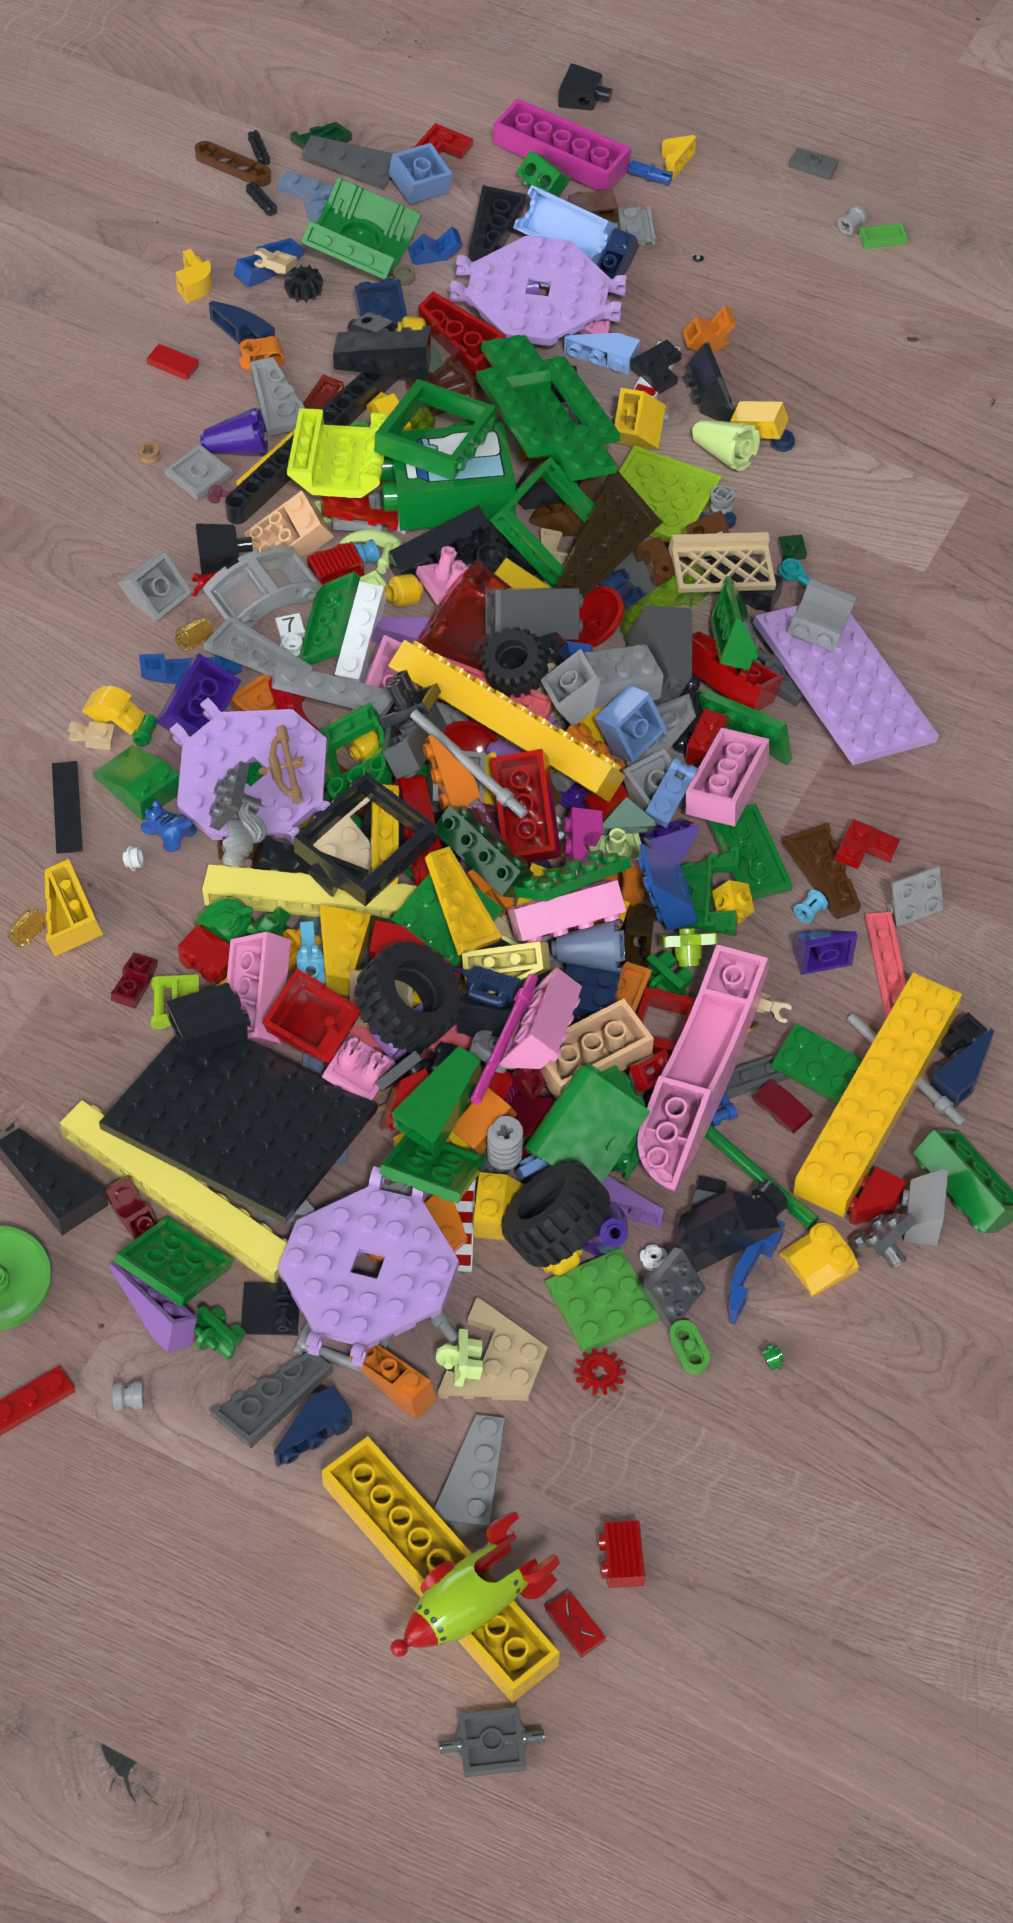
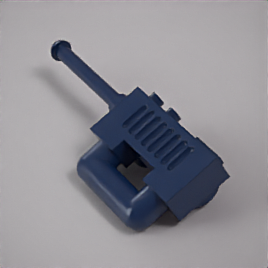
(485, 979)

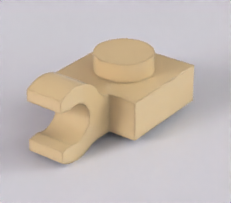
(276, 261)
(96, 735)
(771, 1003)

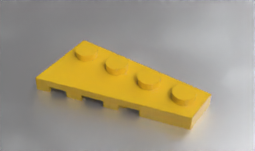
(463, 909)

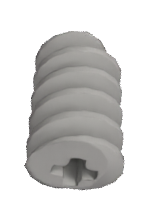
(505, 1143)

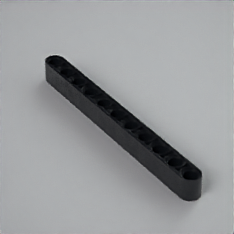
(272, 473)

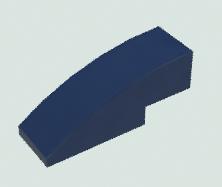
(238, 322)

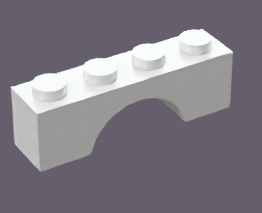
(363, 619)

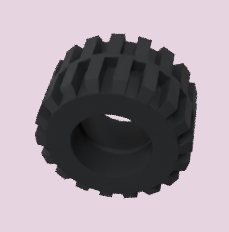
(511, 644)

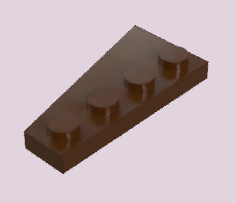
(815, 855)

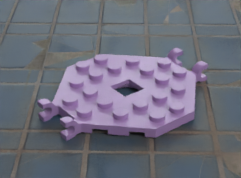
(575, 294)
(248, 738)
(357, 1307)

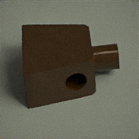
(639, 924)

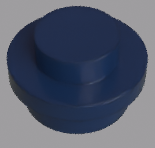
(785, 443)

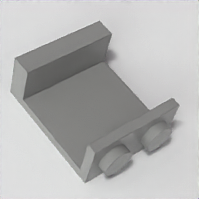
(822, 615)

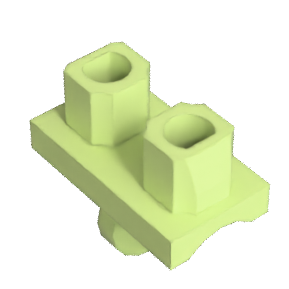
(458, 1357)

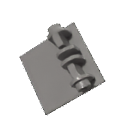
(916, 896)

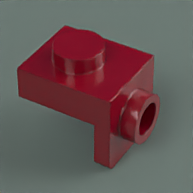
(529, 1082)

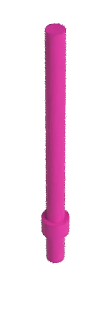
(522, 1000)

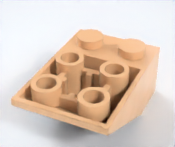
(293, 524)

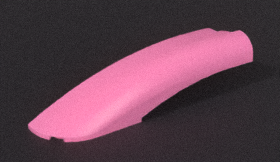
(701, 1064)

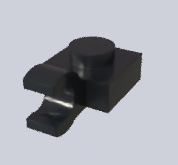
(963, 1033)

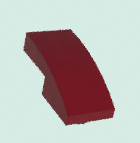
(135, 980)
(782, 1105)

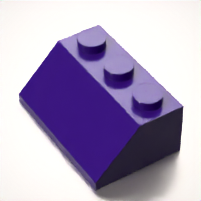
(198, 682)

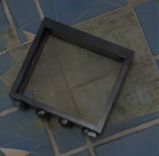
(390, 869)

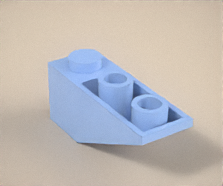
(604, 349)

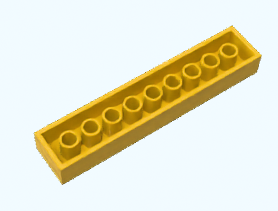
(509, 719)
(877, 1095)
(416, 1543)

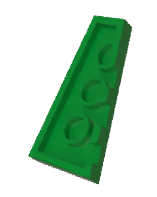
(752, 722)

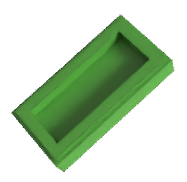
(883, 236)

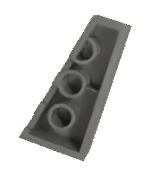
(404, 744)

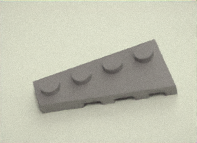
(275, 396)
(249, 648)
(472, 1481)

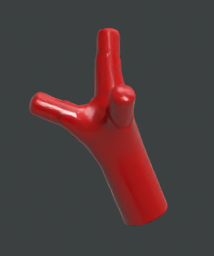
(202, 579)

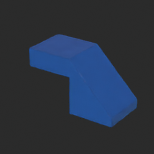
(428, 250)

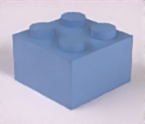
(420, 173)
(630, 723)

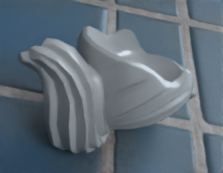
(242, 835)

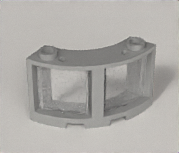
(262, 584)

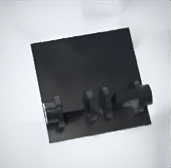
(269, 1309)

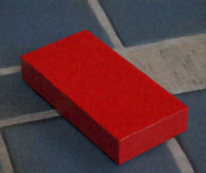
(172, 361)

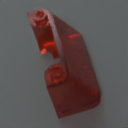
(458, 622)

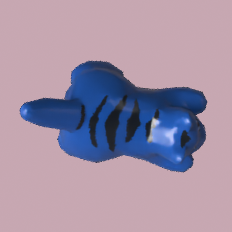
(167, 825)

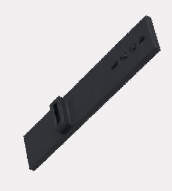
(67, 807)

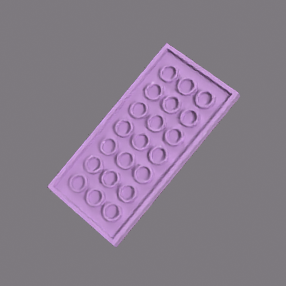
(849, 689)

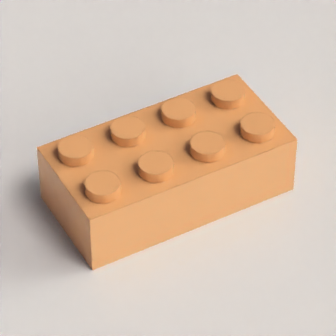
(602, 1040)

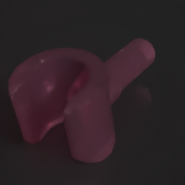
(216, 492)

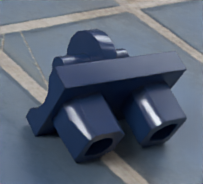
(617, 581)

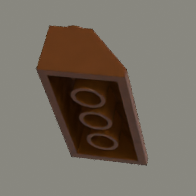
(560, 516)

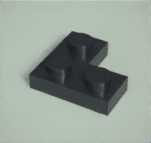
(654, 365)

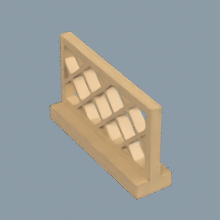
(720, 546)

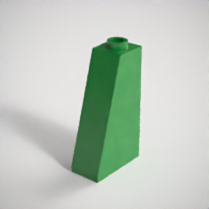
(438, 1101)

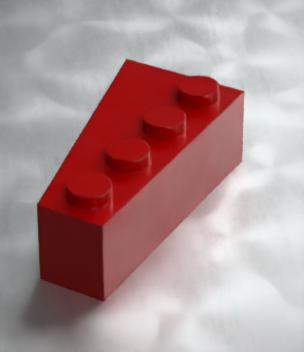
(458, 331)
(750, 688)

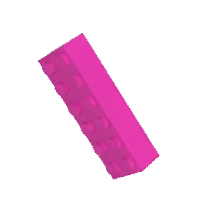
(570, 147)

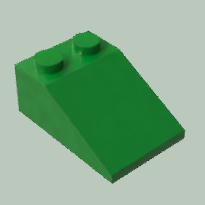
(139, 780)

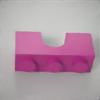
(582, 829)

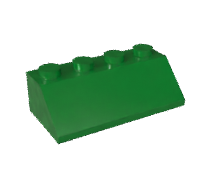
(733, 628)
(970, 1179)

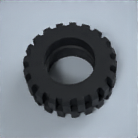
(390, 1015)
(555, 1213)

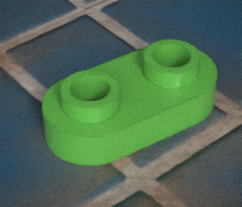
(689, 1349)

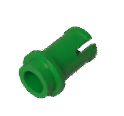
(143, 734)

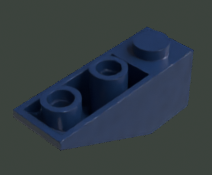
(618, 254)
(961, 1073)
(317, 1421)

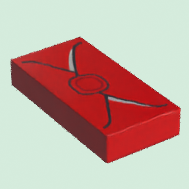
(575, 1624)

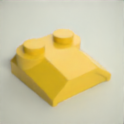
(820, 1258)

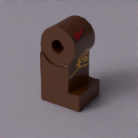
(656, 560)

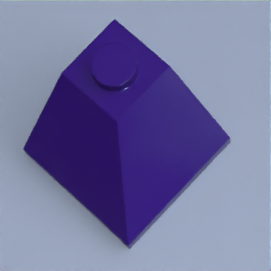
(671, 841)
(823, 950)

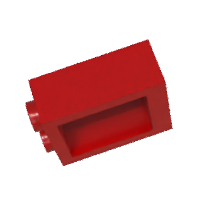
(666, 1001)

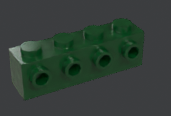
(482, 850)

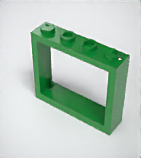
(426, 458)
(519, 534)

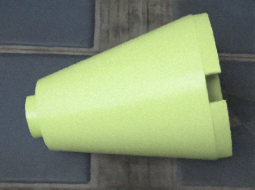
(728, 441)

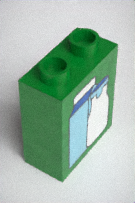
(430, 499)

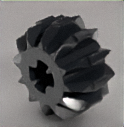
(303, 283)

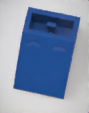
(667, 889)

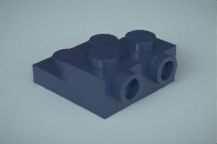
(381, 298)
(597, 989)

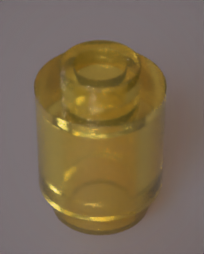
(193, 633)
(26, 927)

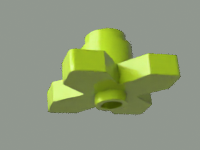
(687, 944)

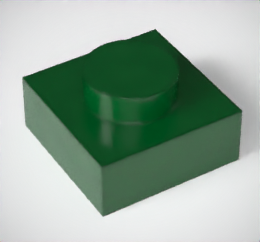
(792, 547)

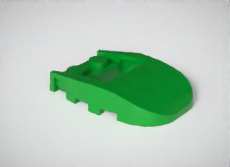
(345, 731)

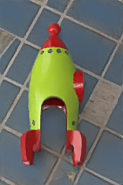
(461, 1602)

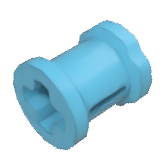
(810, 906)

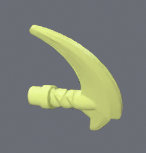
(382, 539)

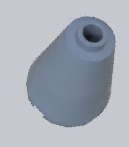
(593, 947)

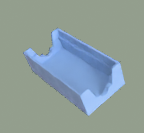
(563, 220)

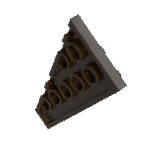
(609, 535)

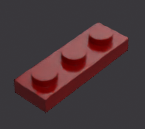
(34, 1398)

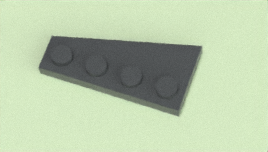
(353, 160)
(265, 1405)

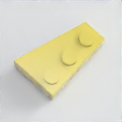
(511, 960)

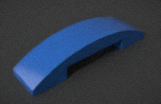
(169, 671)
(738, 1293)

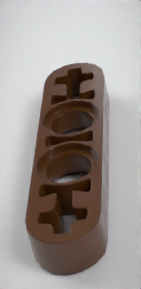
(210, 153)

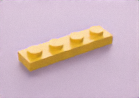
(383, 834)

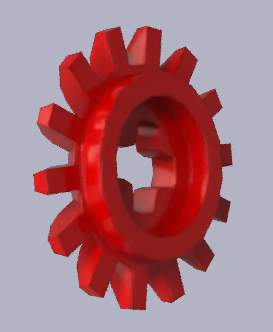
(592, 1363)

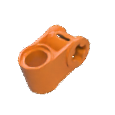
(260, 349)

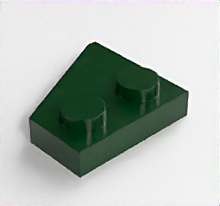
(330, 131)

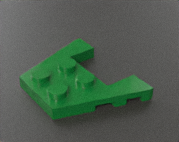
(701, 884)

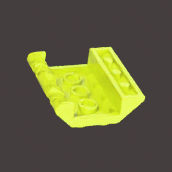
(333, 457)

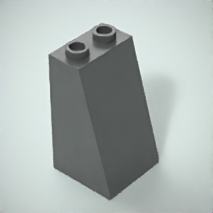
(535, 609)
(669, 639)

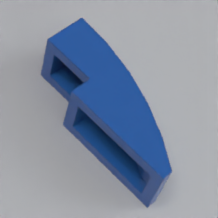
(252, 275)

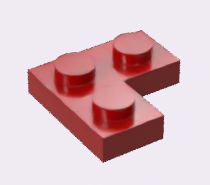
(446, 140)
(865, 839)

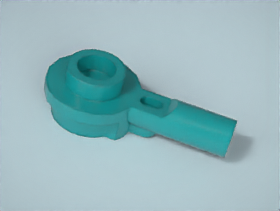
(793, 571)

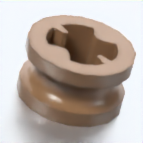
(149, 459)

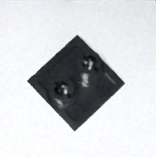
(407, 699)

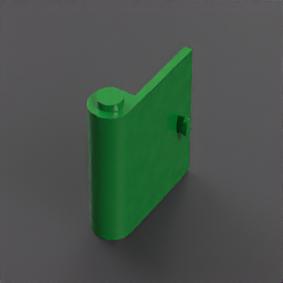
(585, 1121)

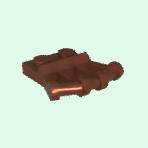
(462, 375)

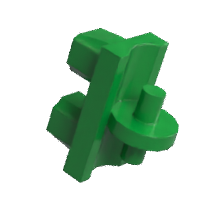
(271, 922)
(664, 978)
(215, 1334)

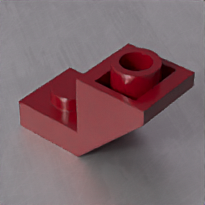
(129, 1207)

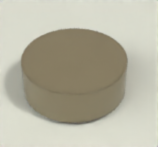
(405, 273)

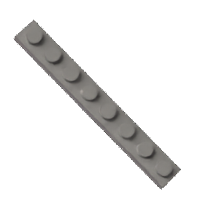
(339, 690)

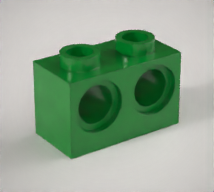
(544, 174)

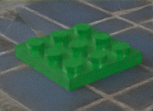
(426, 920)
(445, 1175)
(174, 1261)

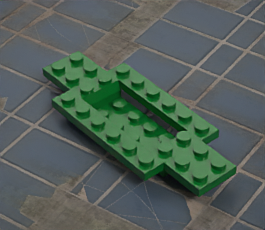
(524, 398)

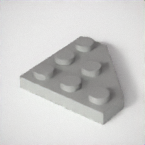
(676, 716)

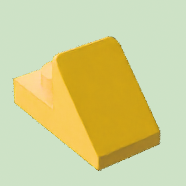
(678, 152)

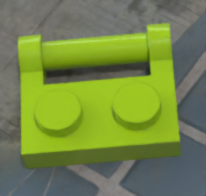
(180, 985)

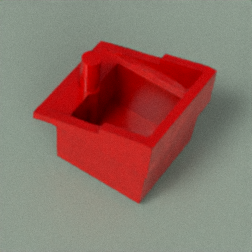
(311, 1017)

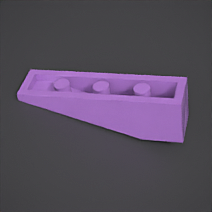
(399, 628)
(634, 1205)
(163, 1318)

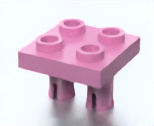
(440, 576)
(358, 1068)

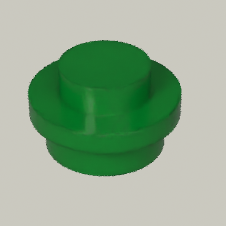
(773, 1356)

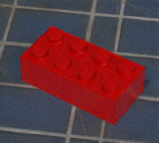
(529, 779)

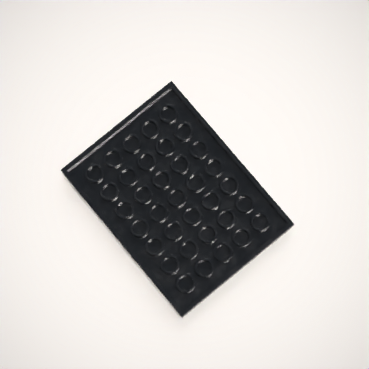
(241, 1122)

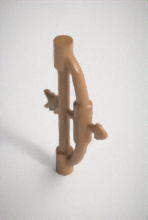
(275, 766)

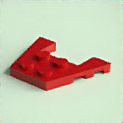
(359, 508)

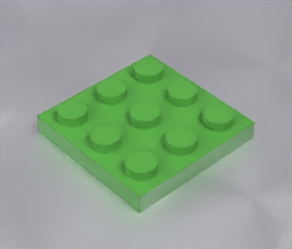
(602, 1301)

